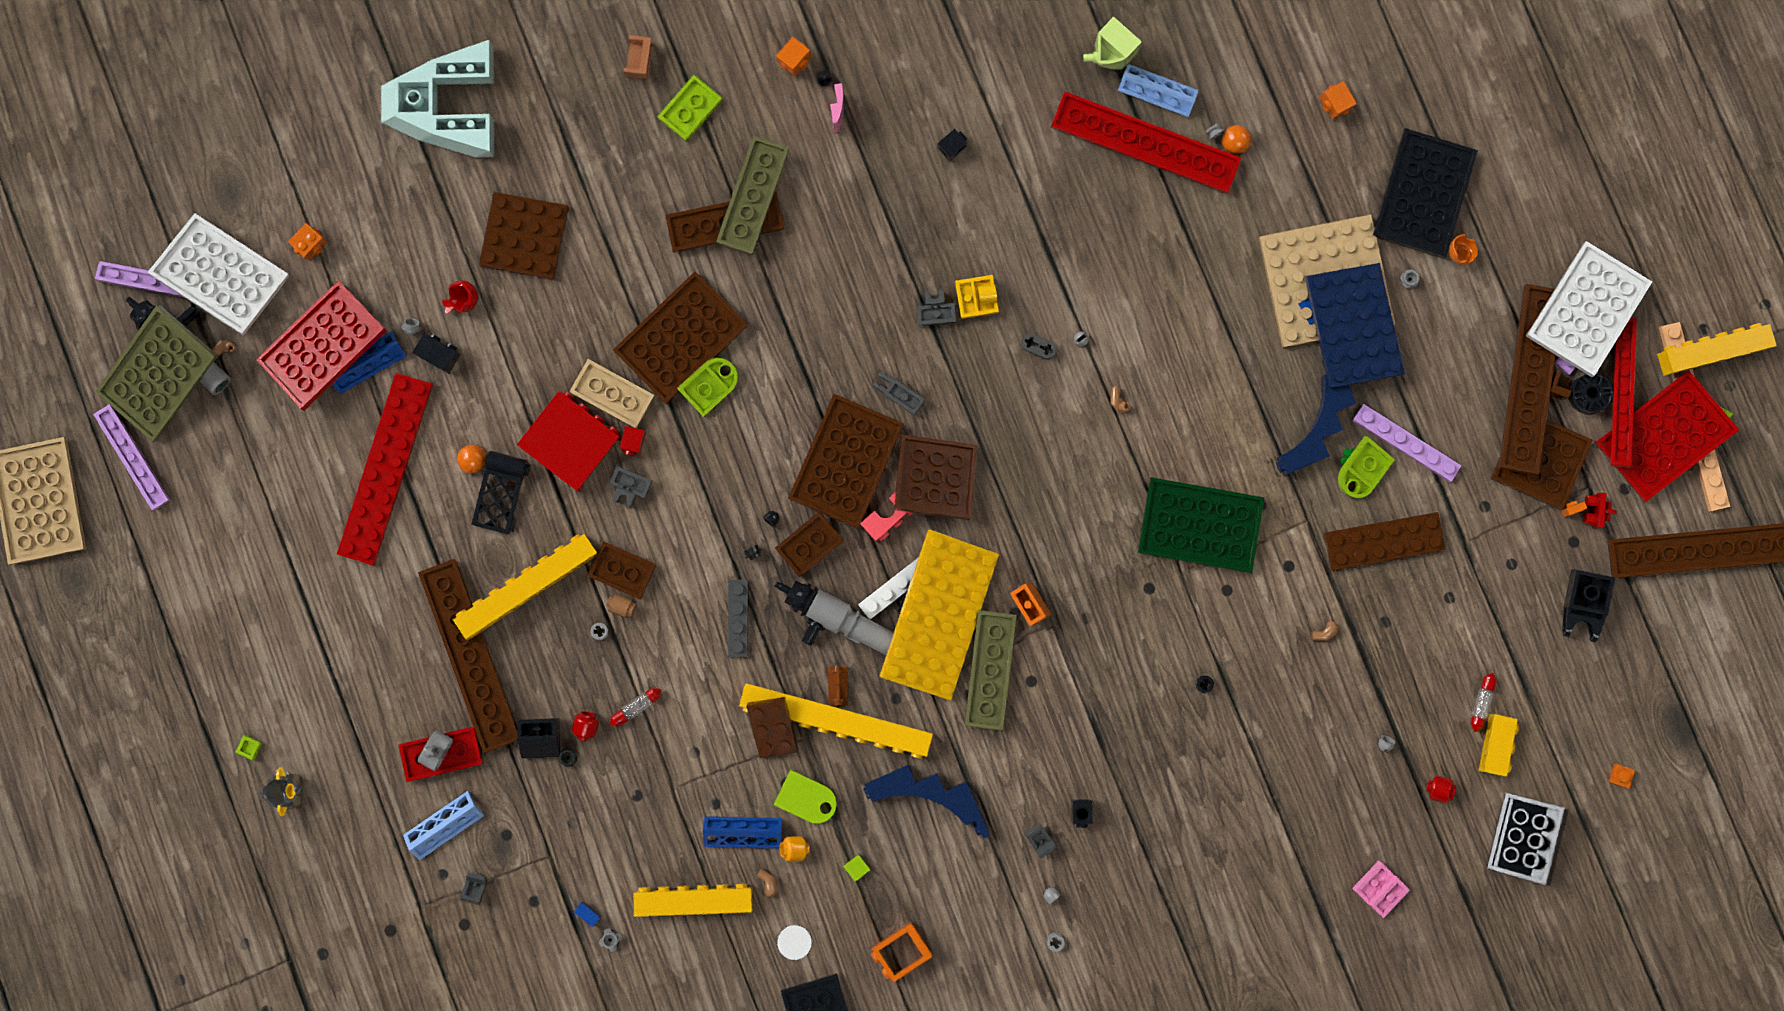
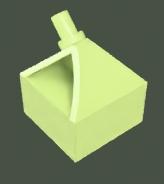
(1114, 46)

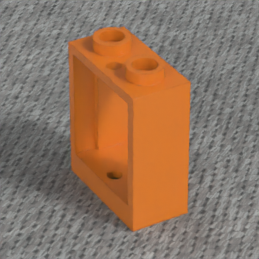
(917, 939)

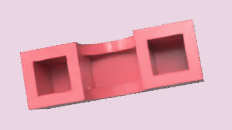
(878, 527)

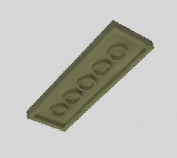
(752, 195)
(990, 670)

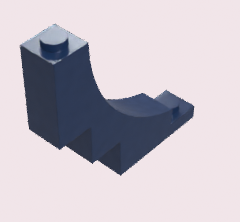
(1312, 447)
(956, 799)

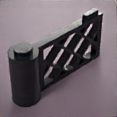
(505, 467)

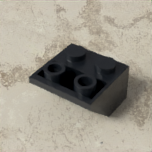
(539, 737)

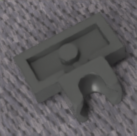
(935, 311)
(629, 485)

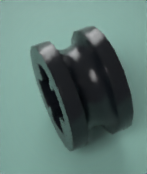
(1208, 688)

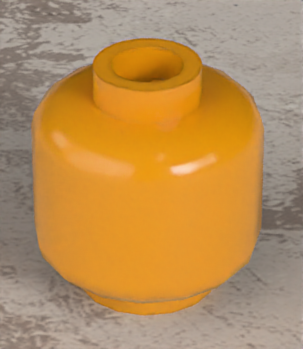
(794, 849)

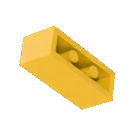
(1498, 745)

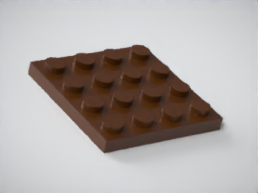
(523, 235)
(1559, 467)
(935, 477)

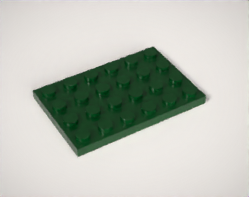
(1201, 525)

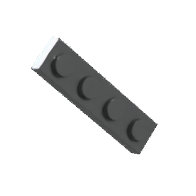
(737, 618)

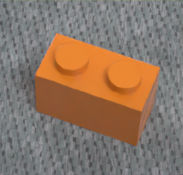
(1030, 603)

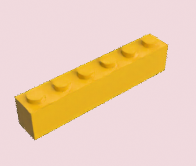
(1717, 349)
(693, 901)

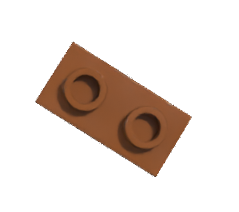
(838, 685)

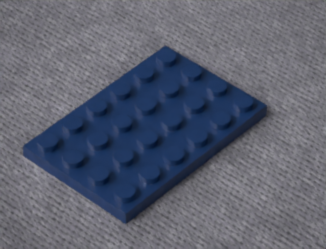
(1354, 325)

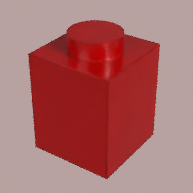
(632, 441)

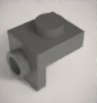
(1040, 840)
(474, 888)

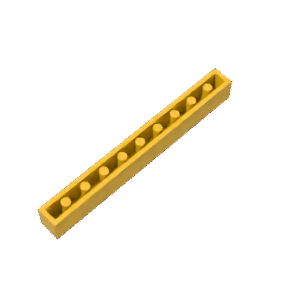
(845, 722)

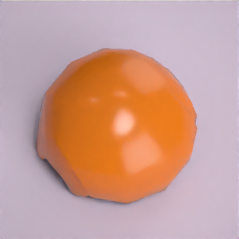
(1236, 139)
(1463, 250)
(472, 458)

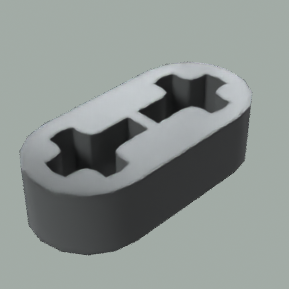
(1036, 350)

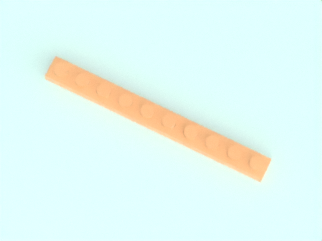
(1707, 467)

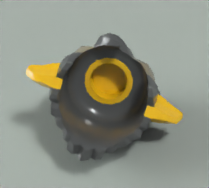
(283, 791)

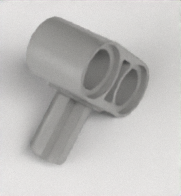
(435, 750)

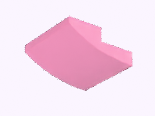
(837, 109)
(1381, 889)

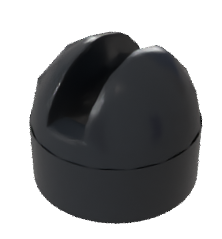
(824, 82)
(771, 518)

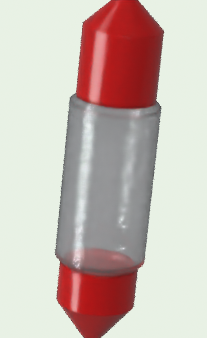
(1483, 702)
(635, 707)

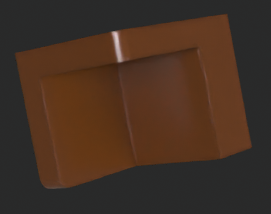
(1560, 386)

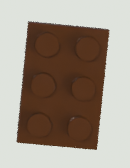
(809, 544)
(622, 570)
(772, 727)

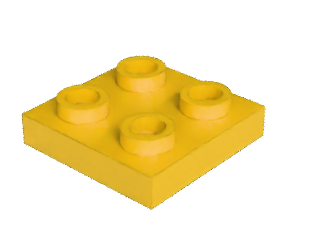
(977, 297)

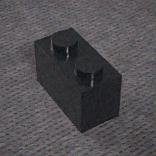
(434, 352)

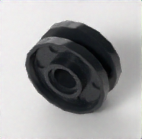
(1602, 394)

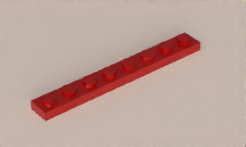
(1623, 396)

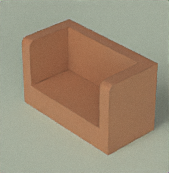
(639, 57)

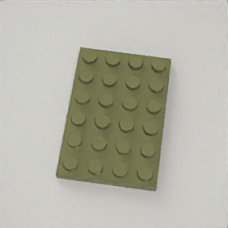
(156, 373)

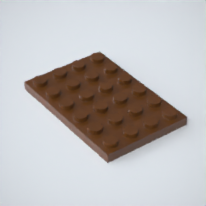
(680, 337)
(846, 461)

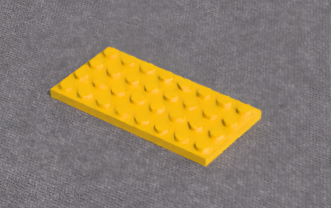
(939, 615)

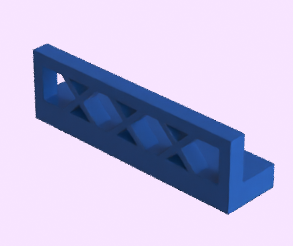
(371, 364)
(742, 829)

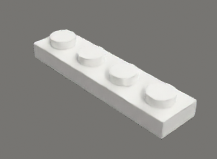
(888, 592)

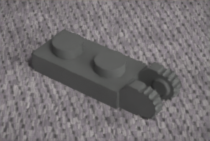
(900, 394)

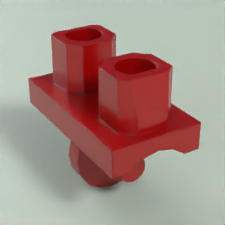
(1601, 512)

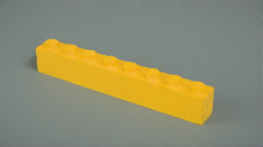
(525, 587)

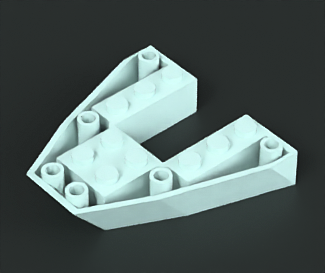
(412, 105)

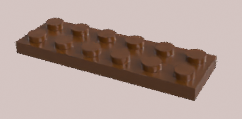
(702, 225)
(1384, 541)

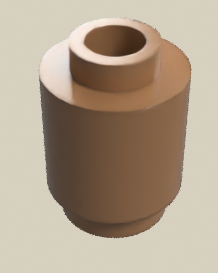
(621, 605)

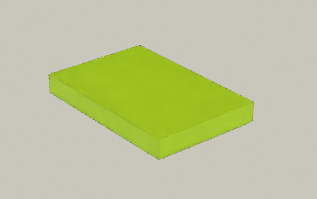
(690, 108)

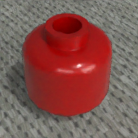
(585, 725)
(1441, 789)

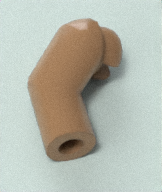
(1119, 404)
(770, 882)

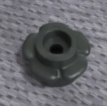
(752, 552)
(568, 762)

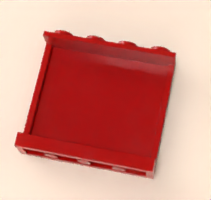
(569, 440)

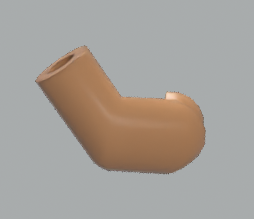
(224, 346)
(1330, 630)

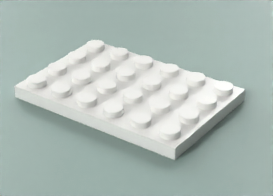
(218, 274)
(1589, 309)

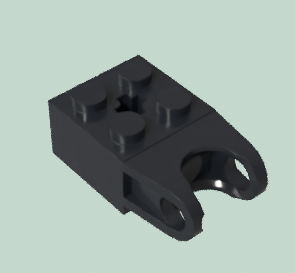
(1589, 609)

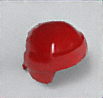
(462, 297)

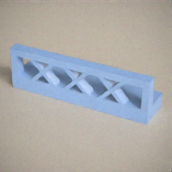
(1157, 91)
(444, 828)

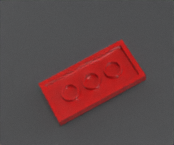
(462, 754)

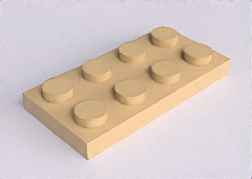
(612, 393)

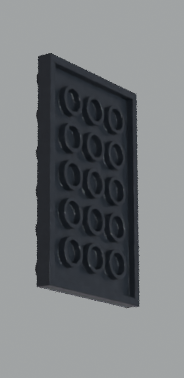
(1424, 193)

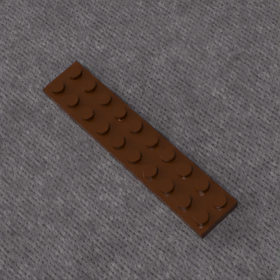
(1528, 391)
(1696, 550)
(470, 658)

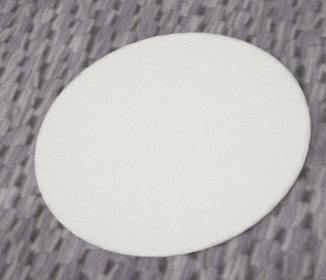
(794, 942)

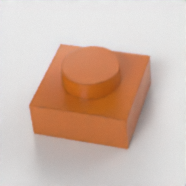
(1573, 507)
(1621, 776)

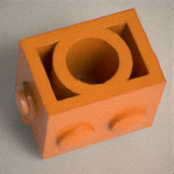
(794, 56)
(1337, 100)
(307, 242)

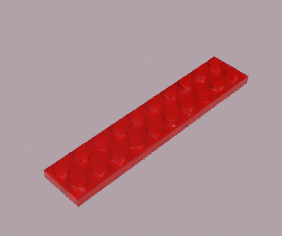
(1146, 142)
(385, 469)

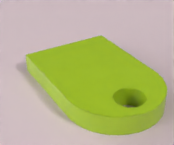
(707, 385)
(1365, 468)
(804, 797)

